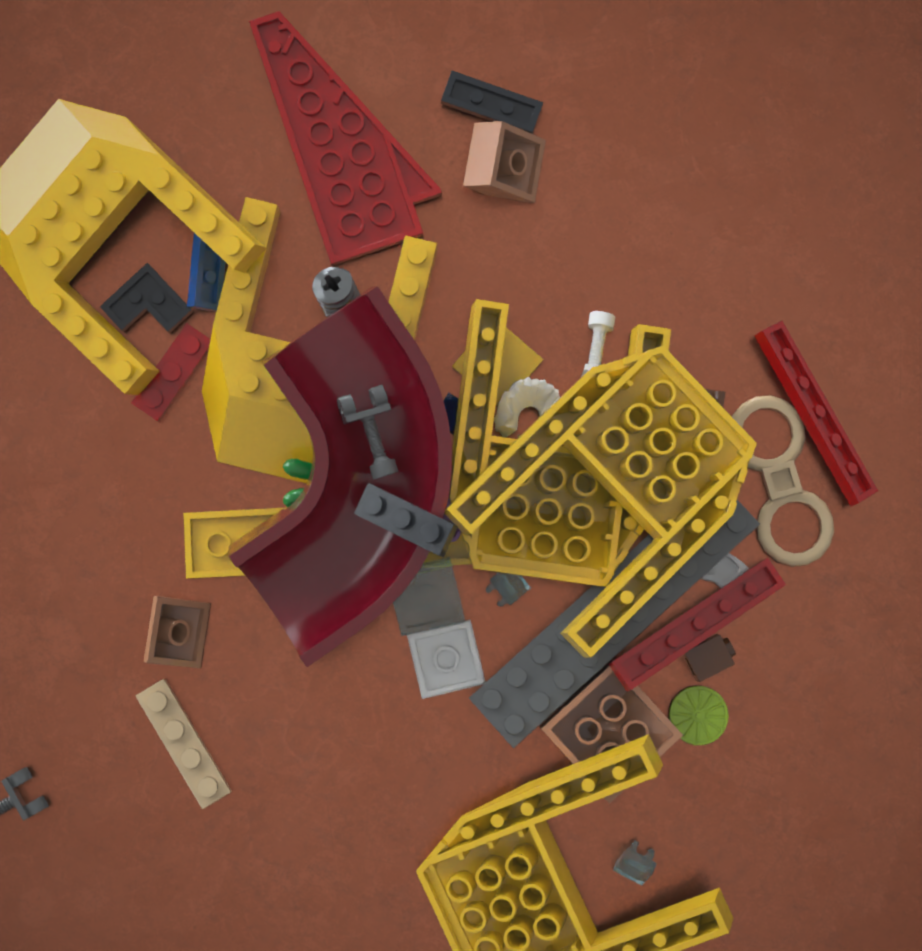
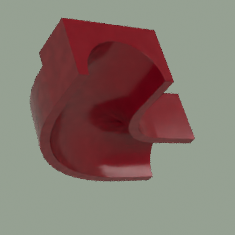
(317, 559)

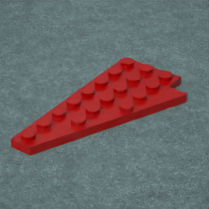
(349, 162)

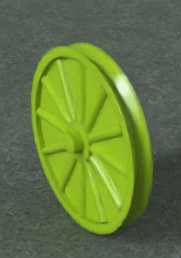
(699, 715)

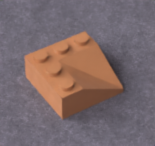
(605, 717)

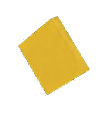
(517, 363)

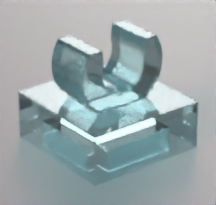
(509, 586)
(634, 865)

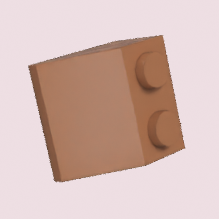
(504, 161)

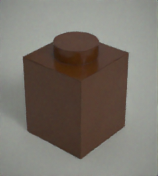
(710, 657)

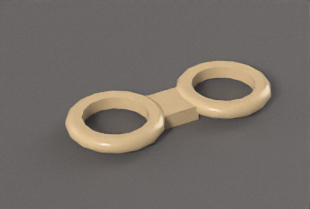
(784, 484)

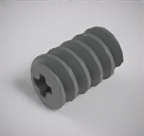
(334, 289)

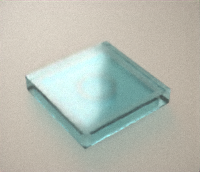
(430, 599)

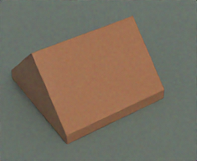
(176, 632)

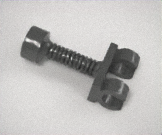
(382, 464)
(15, 798)

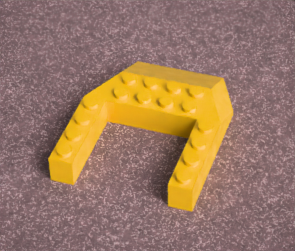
(68, 195)
(244, 406)
(654, 448)
(561, 517)
(508, 888)

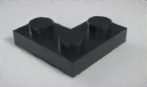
(146, 292)

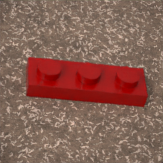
(174, 372)

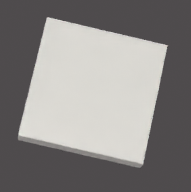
(446, 659)

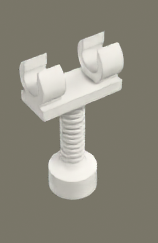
(600, 323)

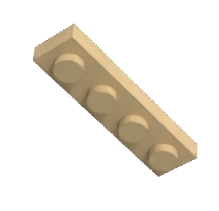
(183, 743)

